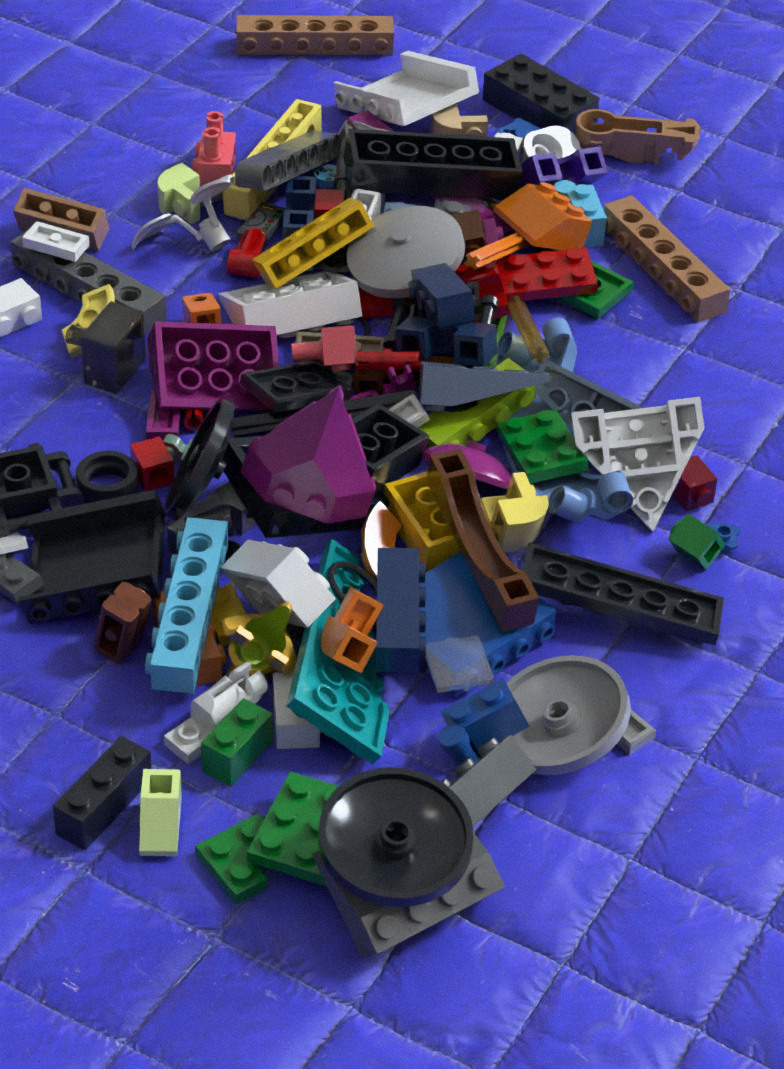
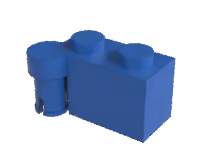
(479, 718)

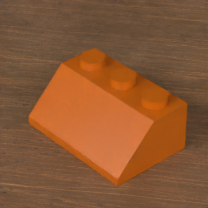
(545, 217)

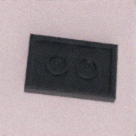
(293, 385)

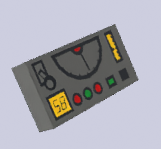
(266, 217)

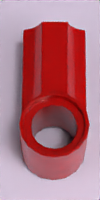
(250, 246)

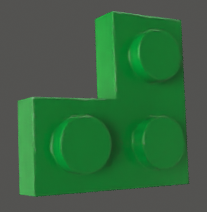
(227, 860)

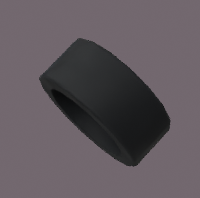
(102, 464)

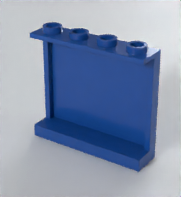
(459, 610)

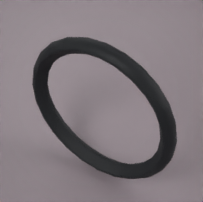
(344, 564)

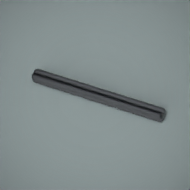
(267, 421)

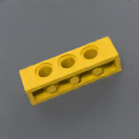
(313, 242)

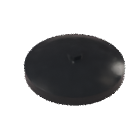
(201, 460)
(395, 837)

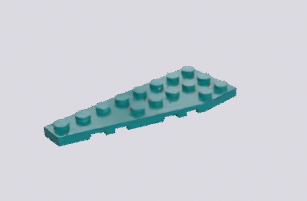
(329, 693)

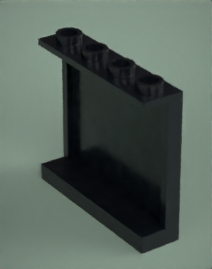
(92, 550)

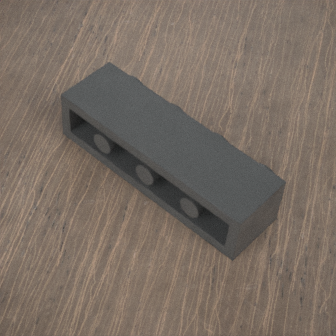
(490, 776)

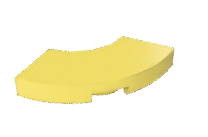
(92, 306)

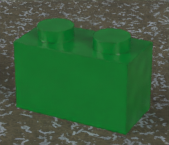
(237, 742)

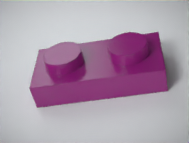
(161, 421)

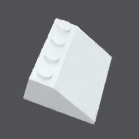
(297, 305)

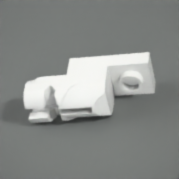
(212, 708)

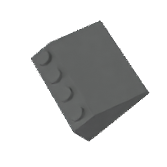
(381, 926)

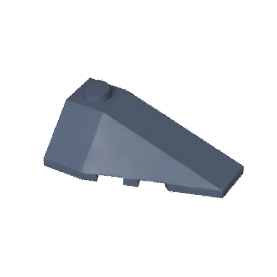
(455, 384)
(573, 393)

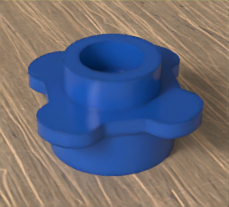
(728, 534)

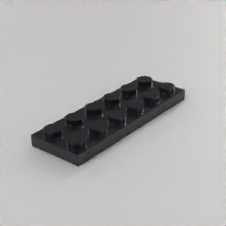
(624, 594)

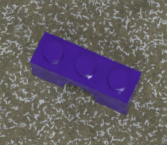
(580, 167)

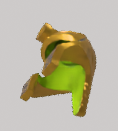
(261, 641)

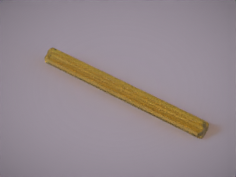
(528, 330)

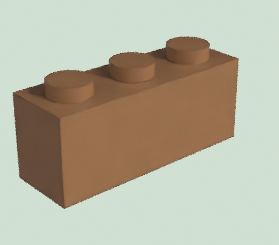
(61, 213)

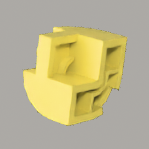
(517, 515)

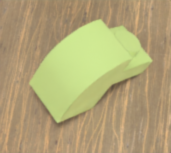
(175, 191)

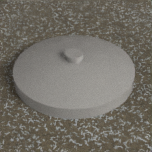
(403, 242)
(573, 712)

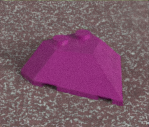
(313, 463)

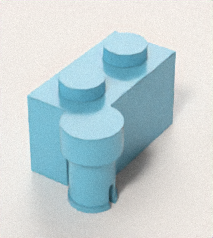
(586, 198)

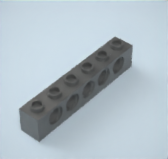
(87, 275)

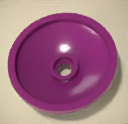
(484, 466)

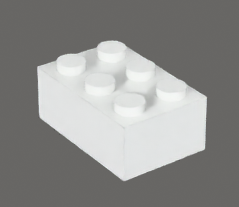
(277, 575)

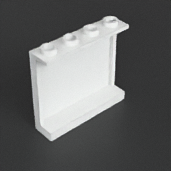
(414, 92)

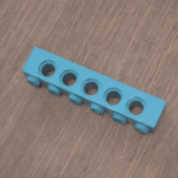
(188, 606)

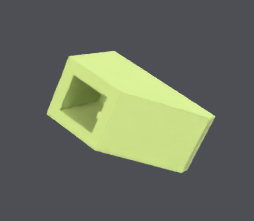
(160, 812)

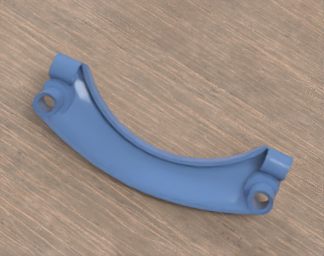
(579, 493)

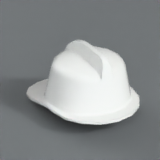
(550, 140)

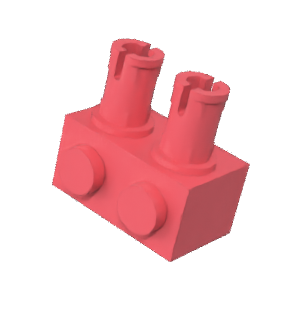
(216, 151)
(334, 348)

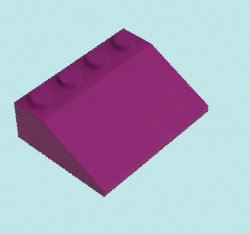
(205, 361)

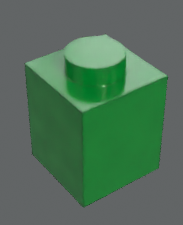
(696, 541)

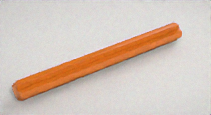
(496, 251)

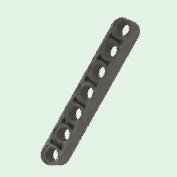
(287, 160)

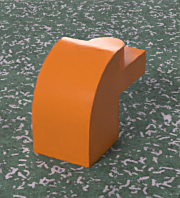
(346, 634)

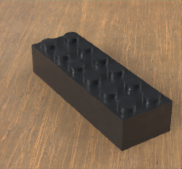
(432, 164)

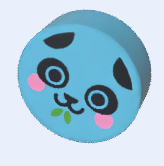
(325, 176)

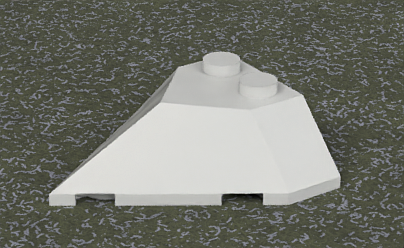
(645, 445)

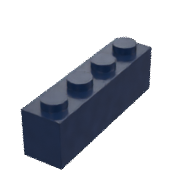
(400, 618)

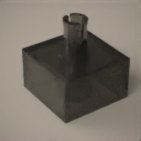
(111, 346)

